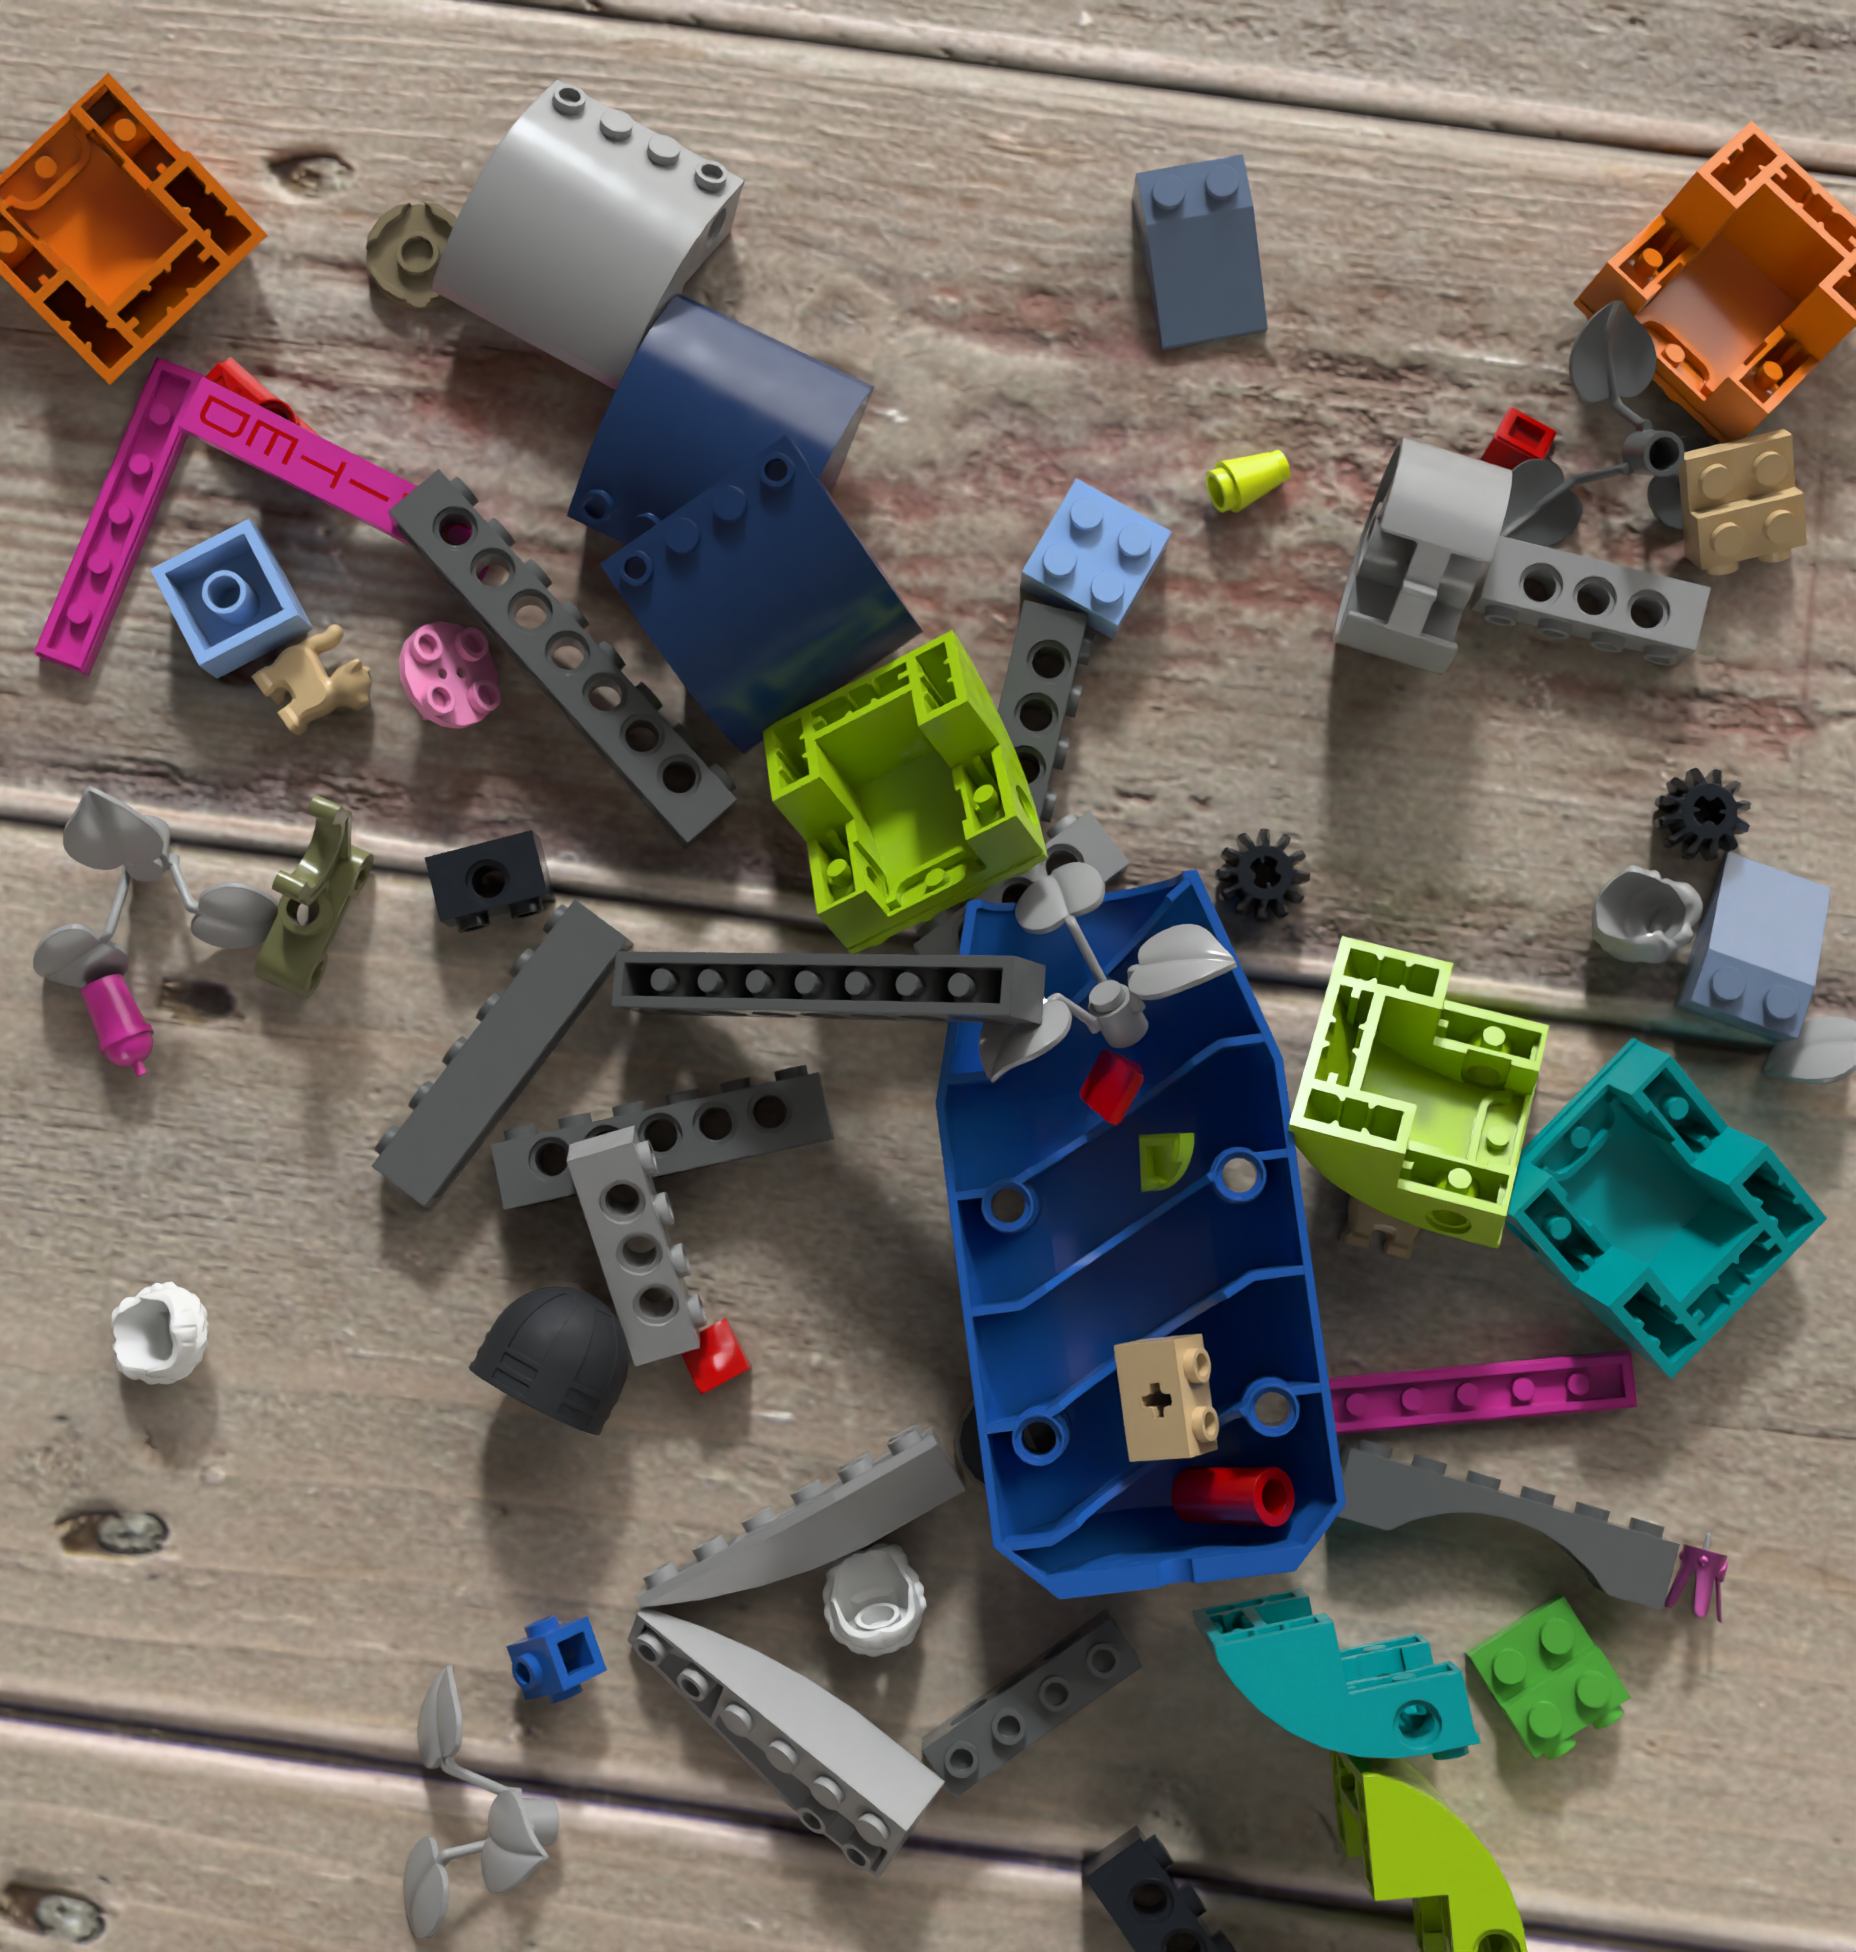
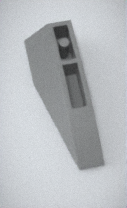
(821, 1525)
(797, 1737)

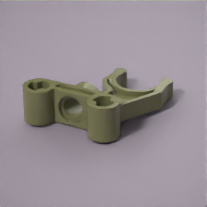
(333, 875)

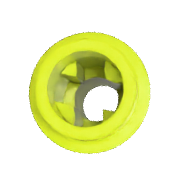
(1245, 479)

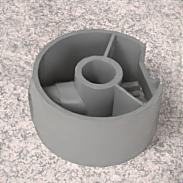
(1422, 554)

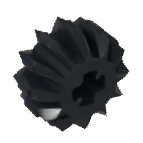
(1685, 801)
(1281, 874)

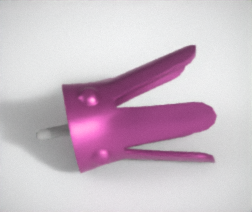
(1708, 1567)

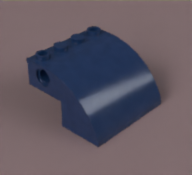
(699, 407)
(761, 595)

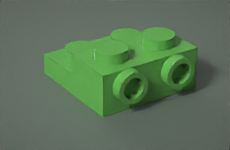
(1549, 1678)

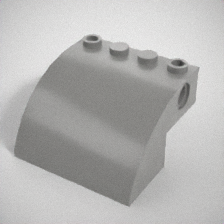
(584, 231)

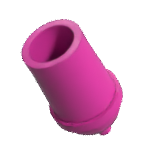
(118, 1022)

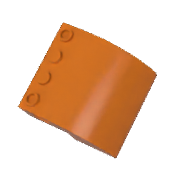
(115, 229)
(1738, 284)

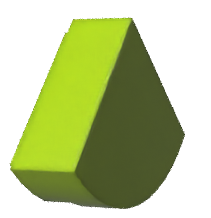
(1164, 1159)

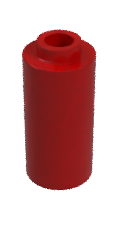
(1233, 1496)

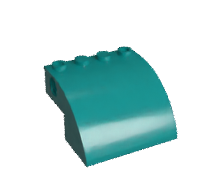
(1656, 1207)
(1332, 1696)

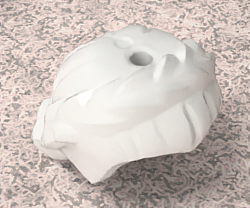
(159, 1334)
(873, 1600)

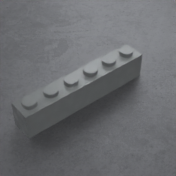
(501, 1054)

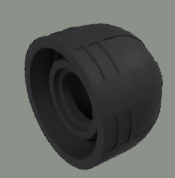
(558, 1356)

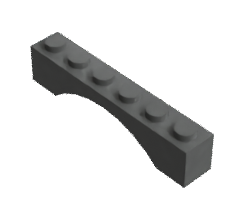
(1615, 1558)

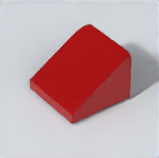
(1518, 440)
(1112, 1085)
(717, 1358)

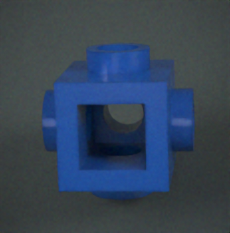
(555, 1658)

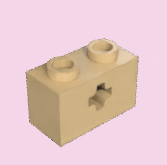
(1147, 1377)

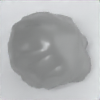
(1644, 916)

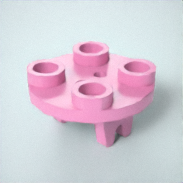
(448, 650)

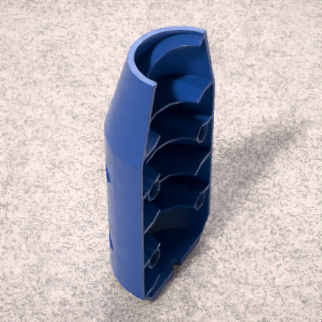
(1125, 1265)

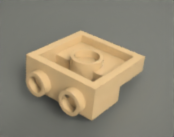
(1741, 502)

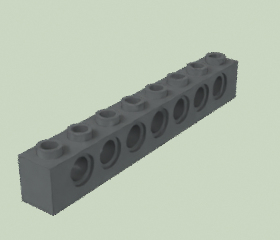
(443, 502)
(831, 986)

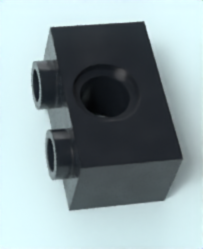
(458, 874)

